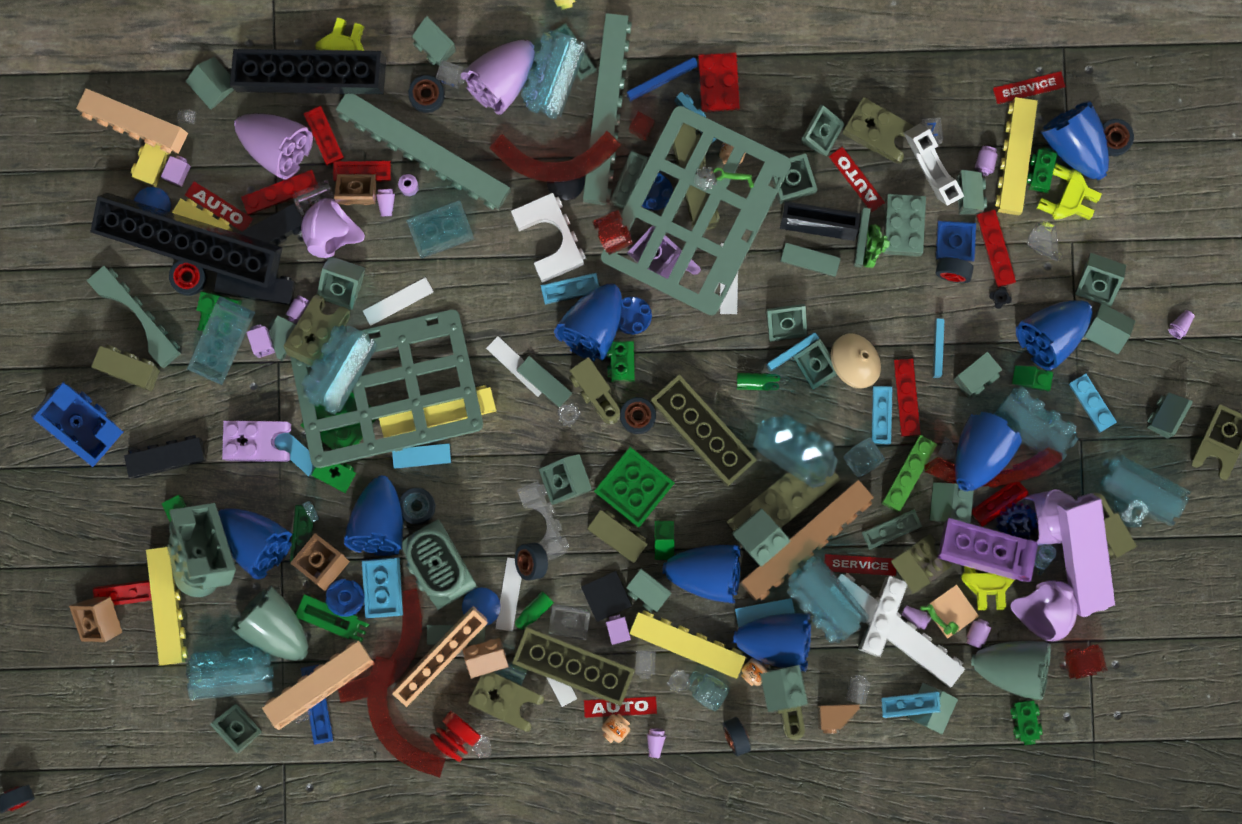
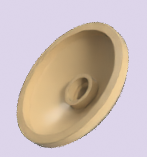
(855, 361)

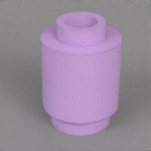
(986, 160)
(412, 189)
(296, 309)
(978, 633)

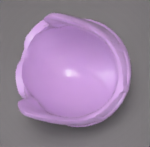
(328, 228)
(1047, 514)
(1048, 610)

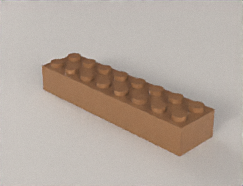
(807, 539)

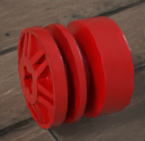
(455, 736)

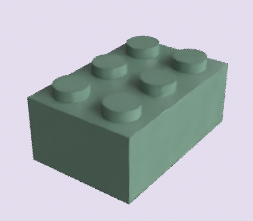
(905, 224)

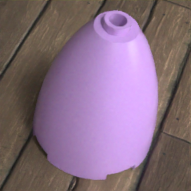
(500, 74)
(274, 142)

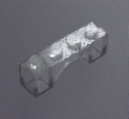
(533, 498)

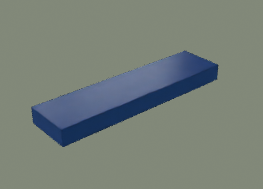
(662, 79)
(319, 716)

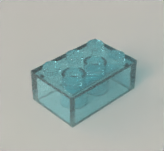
(440, 229)

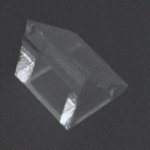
(186, 116)

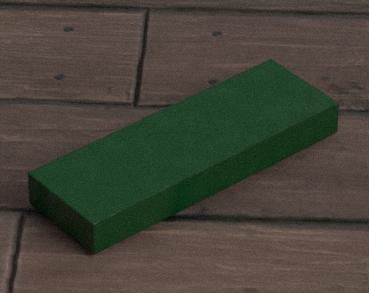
(301, 530)

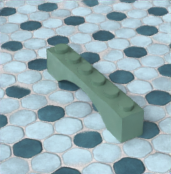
(159, 346)

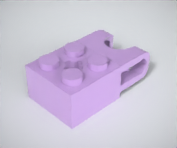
(667, 258)
(260, 441)

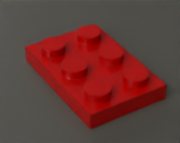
(719, 82)

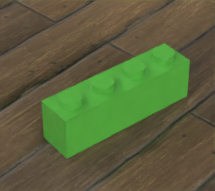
(909, 473)

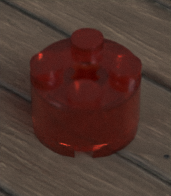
(612, 232)
(1086, 662)

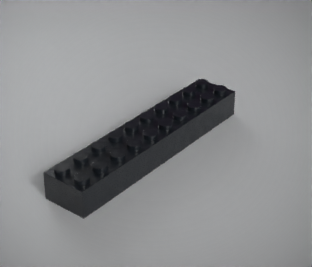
(186, 240)

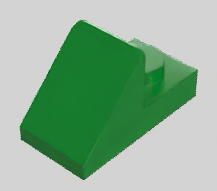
(1032, 378)
(664, 540)

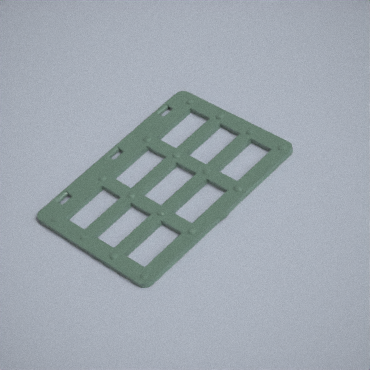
(750, 217)
(398, 335)

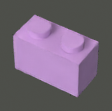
(260, 341)

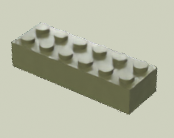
(696, 199)
(703, 430)
(783, 500)
(573, 666)

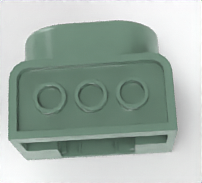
(199, 550)
(441, 582)

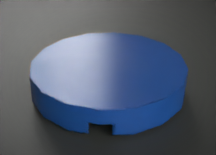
(345, 597)

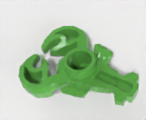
(875, 245)

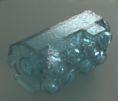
(553, 75)
(339, 369)
(1035, 424)
(799, 453)
(1132, 481)
(827, 599)
(240, 673)

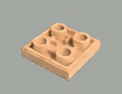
(954, 607)

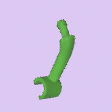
(737, 176)
(952, 627)

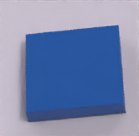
(956, 240)

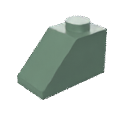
(279, 333)

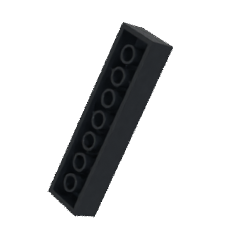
(308, 71)

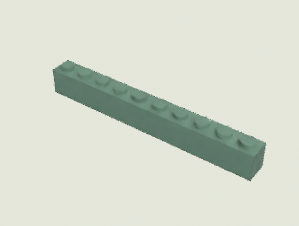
(607, 102)
(423, 150)

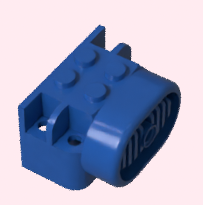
(89, 435)

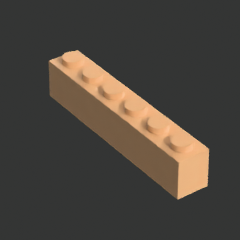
(133, 121)
(439, 656)
(317, 685)

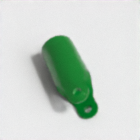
(757, 381)
(534, 610)

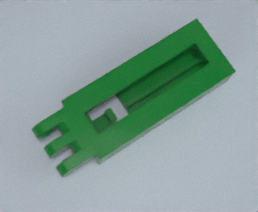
(319, 614)

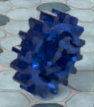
(1018, 514)

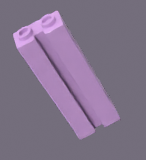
(1086, 554)

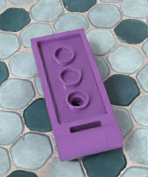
(978, 546)

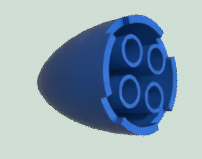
(1080, 140)
(592, 322)
(1054, 332)
(984, 450)
(376, 520)
(254, 540)
(707, 571)
(777, 640)

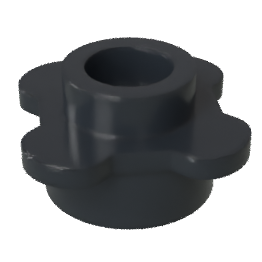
(1006, 299)

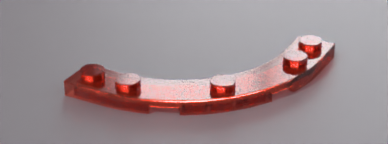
(556, 171)
(1030, 468)
(403, 654)
(385, 728)

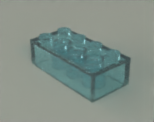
(220, 340)

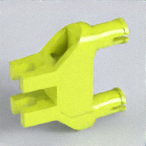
(338, 41)
(1072, 196)
(987, 584)

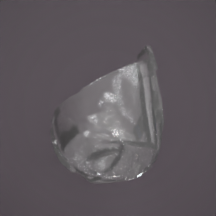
(1044, 240)

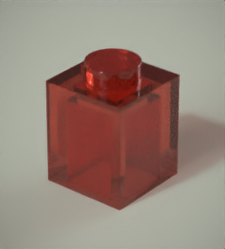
(641, 126)

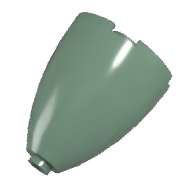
(272, 626)
(1016, 667)

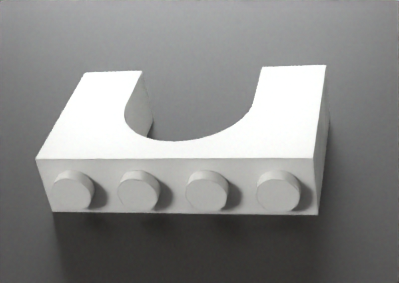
(923, 146)
(548, 210)
(878, 631)

